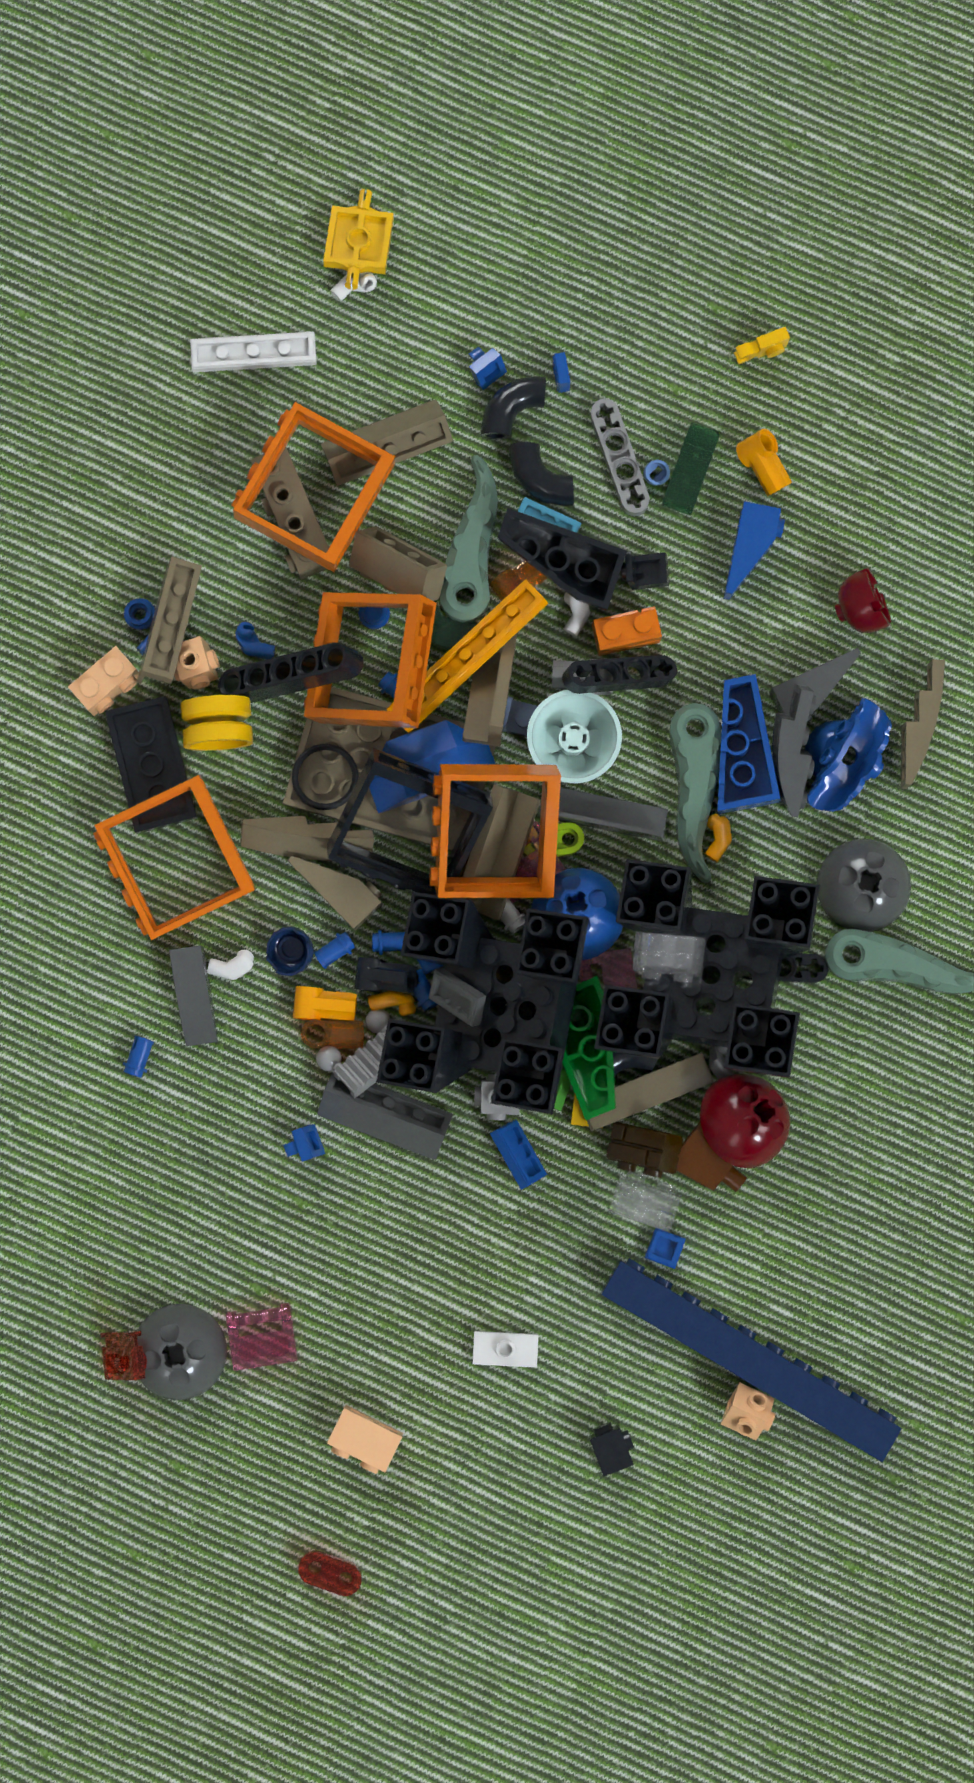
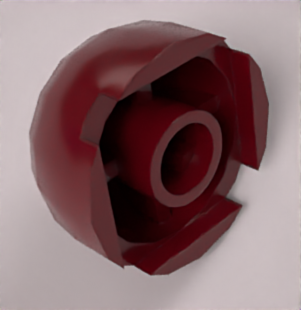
(862, 603)

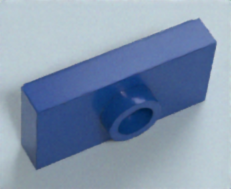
(518, 1154)

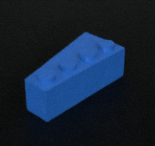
(746, 759)

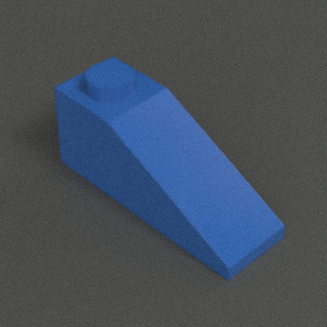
(754, 537)

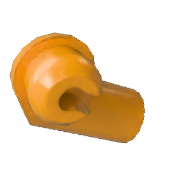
(722, 836)
(389, 999)

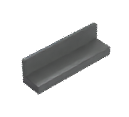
(611, 814)
(387, 1116)

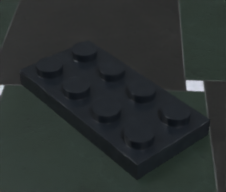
(150, 762)

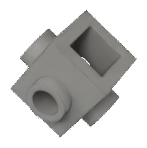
(483, 1099)

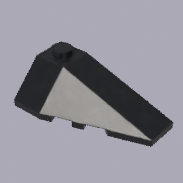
(569, 559)

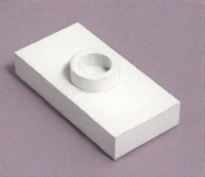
(505, 1349)

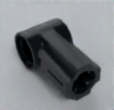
(377, 975)

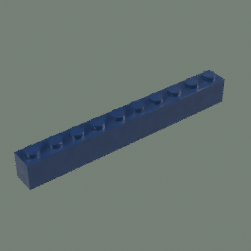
(751, 1360)

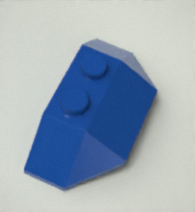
(427, 748)

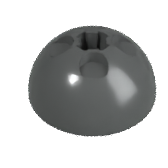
(850, 896)
(188, 1336)

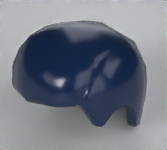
(289, 951)

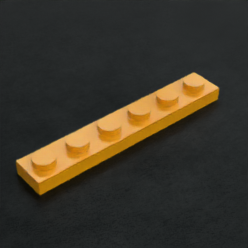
(479, 646)

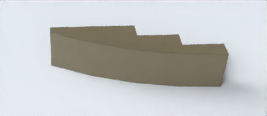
(918, 734)
(296, 838)
(656, 1089)

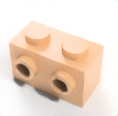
(105, 681)
(364, 1439)

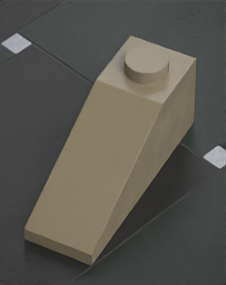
(342, 892)

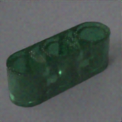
(691, 468)

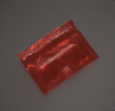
(123, 1356)

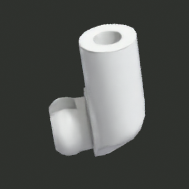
(366, 283)
(579, 616)
(234, 968)

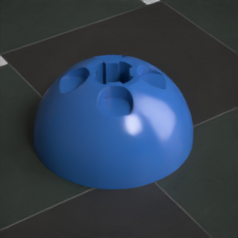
(601, 905)

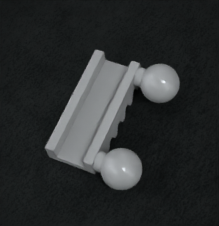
(361, 1069)

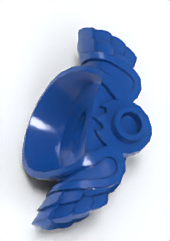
(827, 744)

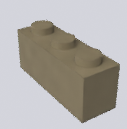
(396, 564)

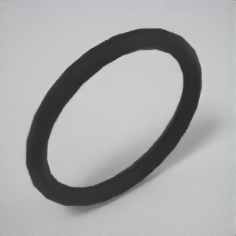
(322, 806)

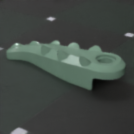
(470, 550)
(697, 775)
(894, 961)

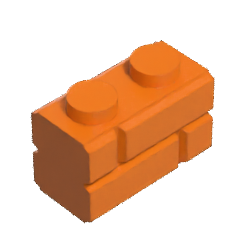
(626, 631)

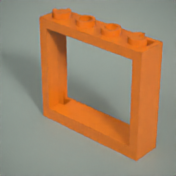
(274, 448)
(411, 667)
(497, 887)
(132, 892)

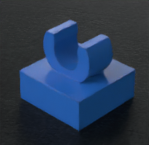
(486, 366)
(305, 1143)

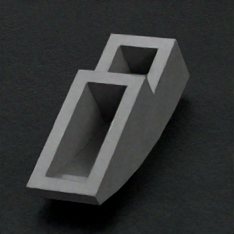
(193, 995)

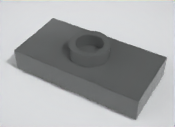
(457, 997)

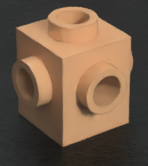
(196, 664)
(748, 1411)

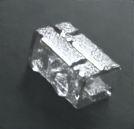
(668, 955)
(645, 1202)

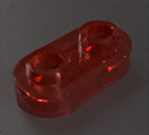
(329, 1576)

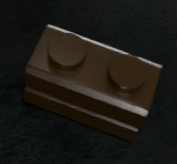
(644, 1148)

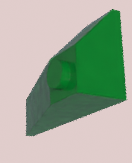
(587, 1068)

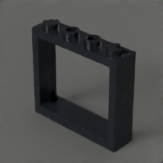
(421, 780)

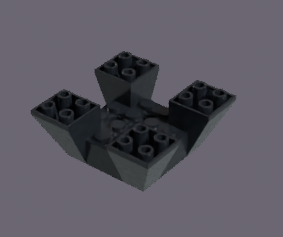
(543, 977)
(744, 1020)

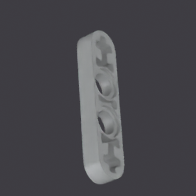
(616, 458)

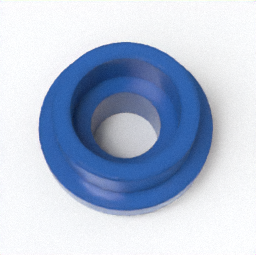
(135, 605)

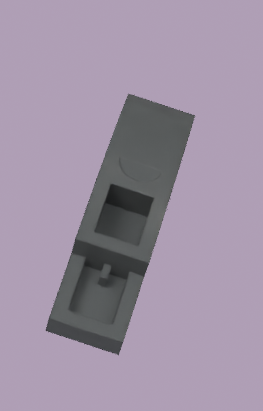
(790, 761)

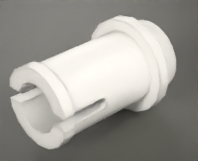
(512, 918)

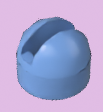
(659, 478)

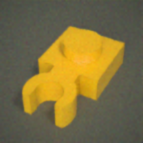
(767, 344)

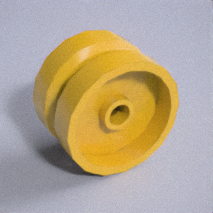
(217, 722)

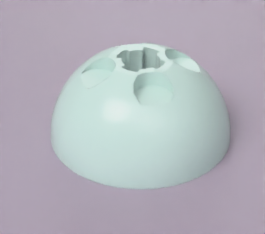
(588, 725)

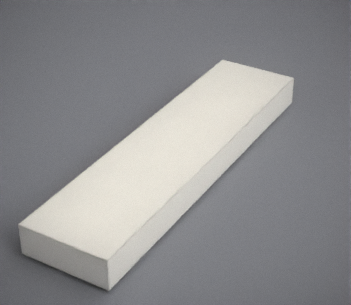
(253, 351)

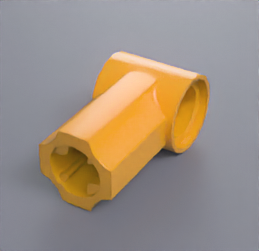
(760, 454)
(316, 1003)

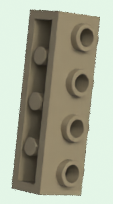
(292, 512)

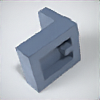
(517, 717)

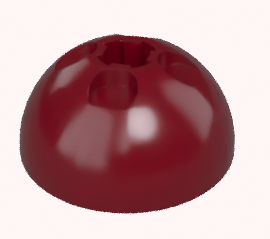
(744, 1120)

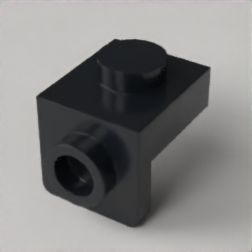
(645, 570)

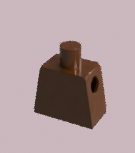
(704, 1165)

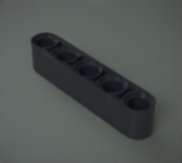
(292, 672)

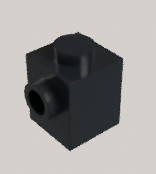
(611, 1448)

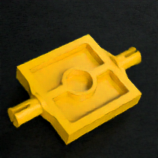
(358, 239)

